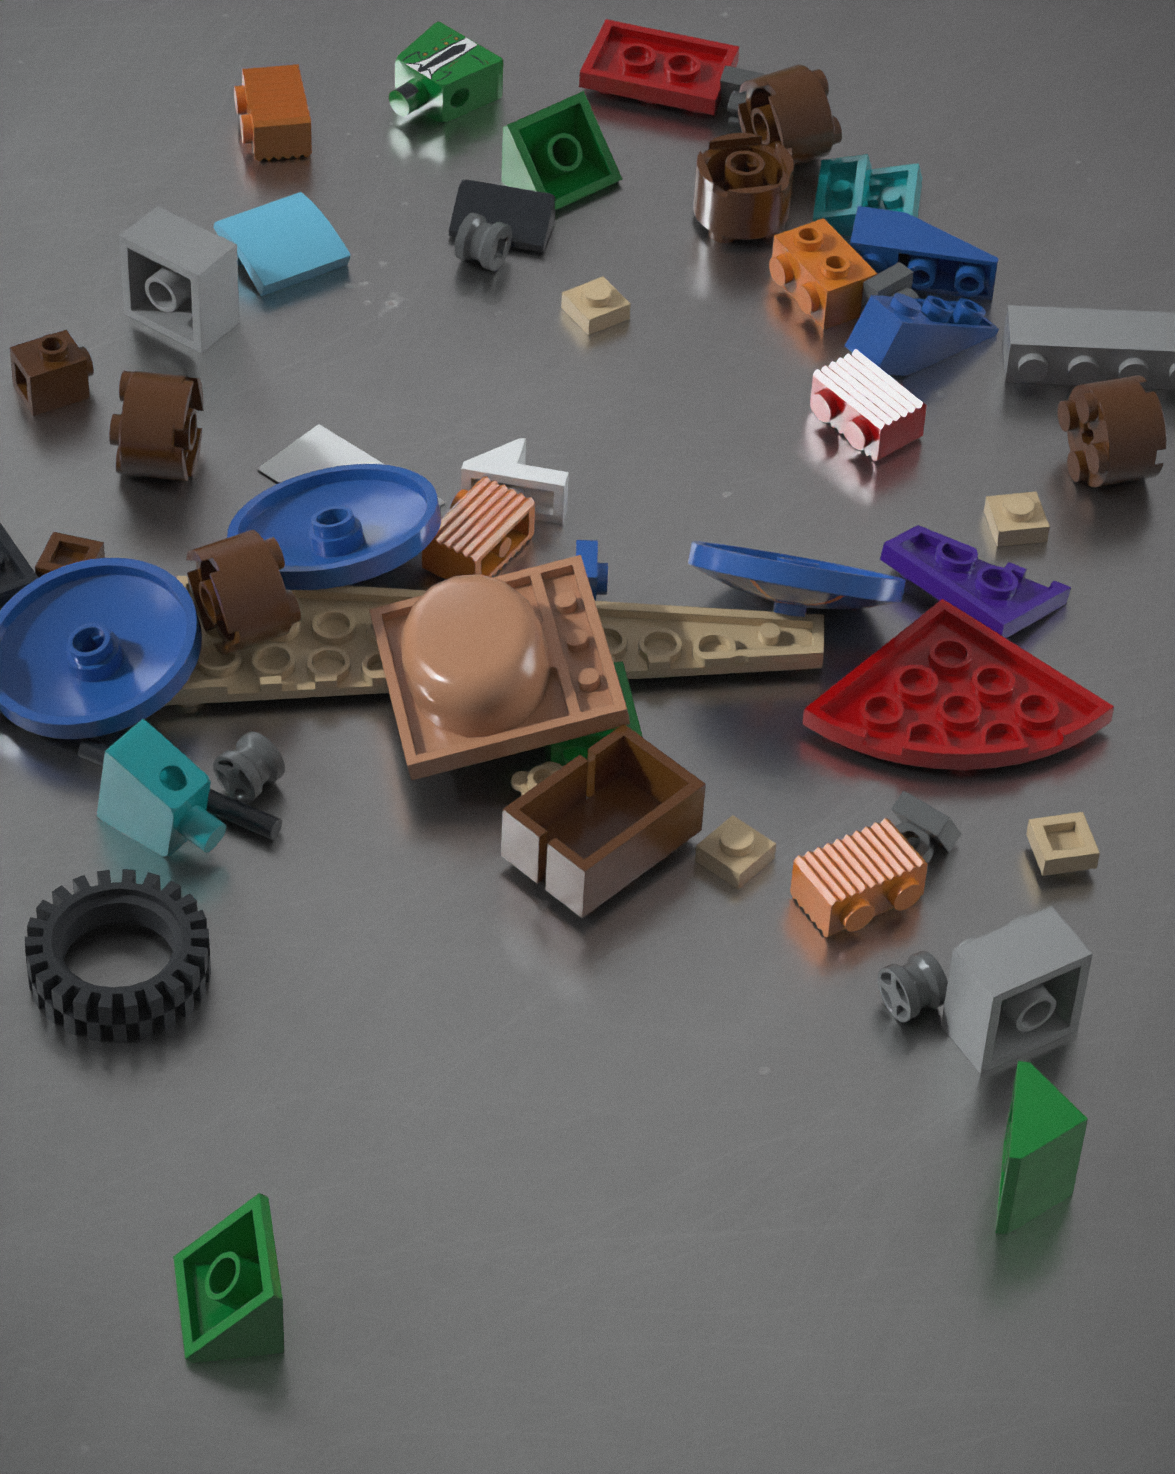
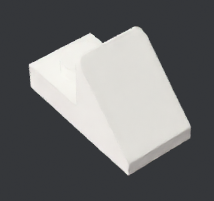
(509, 467)

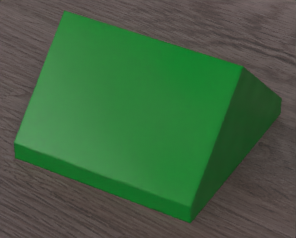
(558, 152)
(1038, 1150)
(232, 1288)

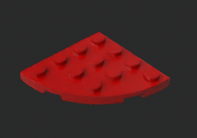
(956, 700)

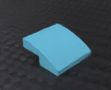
(284, 243)

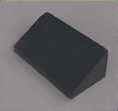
(526, 211)

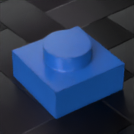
(596, 571)

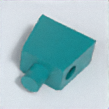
(156, 794)

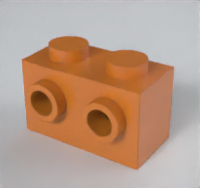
(820, 272)

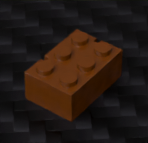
(593, 847)

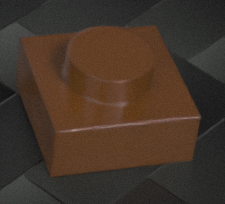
(66, 550)

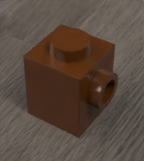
(51, 372)

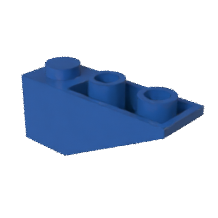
(937, 258)
(915, 333)

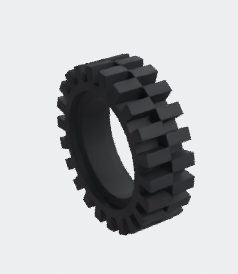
(123, 1006)

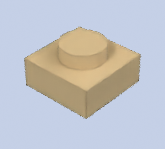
(595, 305)
(1016, 519)
(1062, 843)
(735, 852)

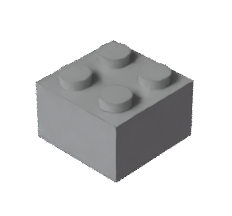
(179, 279)
(1015, 989)

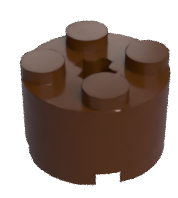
(792, 111)
(743, 188)
(157, 425)
(1113, 431)
(242, 591)

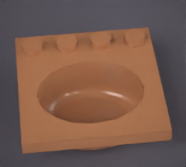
(497, 666)

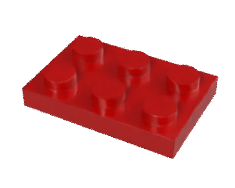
(657, 66)

